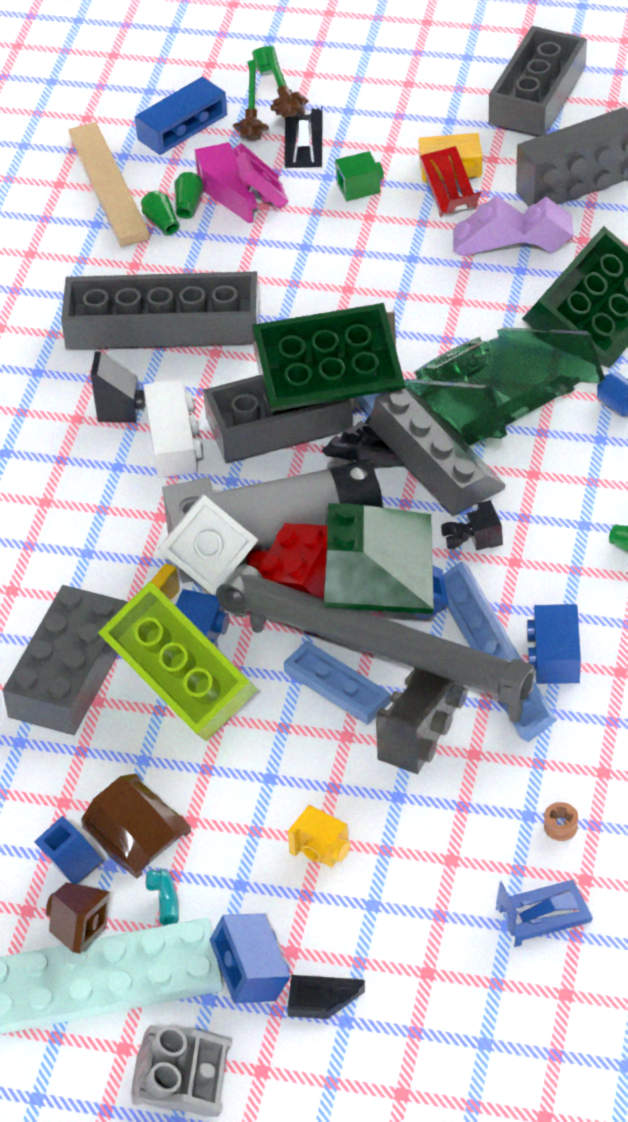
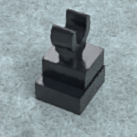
(482, 527)

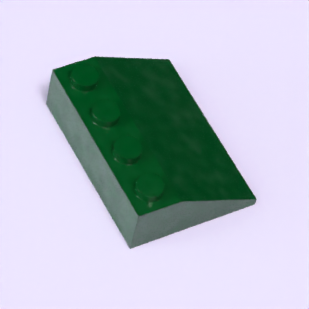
(590, 297)
(327, 357)

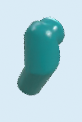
(168, 897)

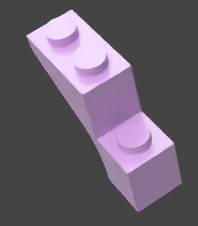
(500, 225)

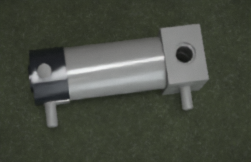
(270, 504)

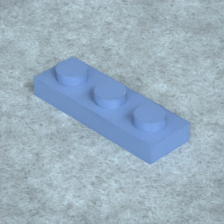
(337, 682)

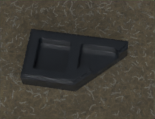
(321, 996)

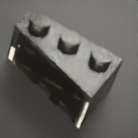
(417, 719)

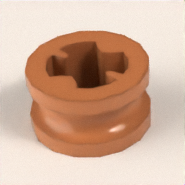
(556, 831)

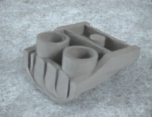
(180, 1070)

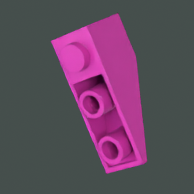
(219, 175)

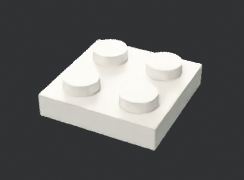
(207, 544)

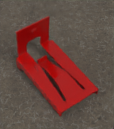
(443, 163)

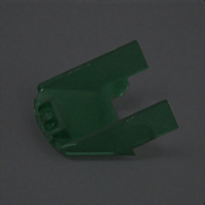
(499, 380)

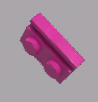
(260, 176)

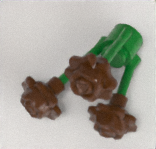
(287, 103)

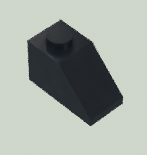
(115, 391)

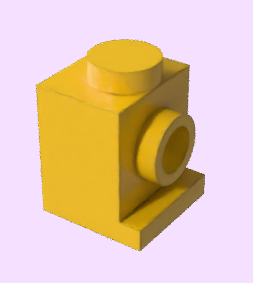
(319, 837)

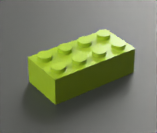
(178, 661)

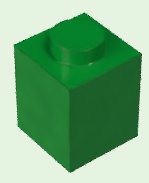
(358, 176)

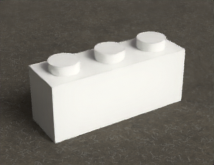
(172, 428)

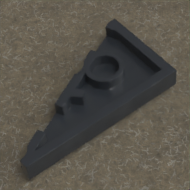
(360, 444)

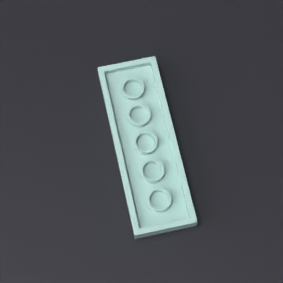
(108, 975)

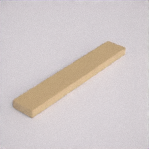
(108, 184)

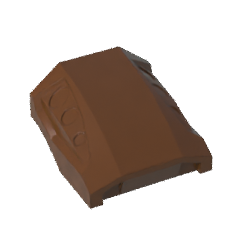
(132, 823)

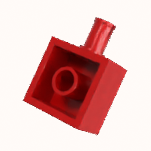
(295, 558)

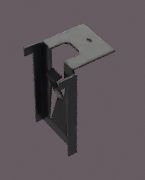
(303, 155)

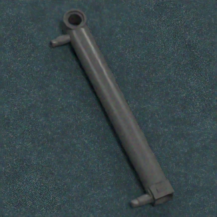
(476, 669)

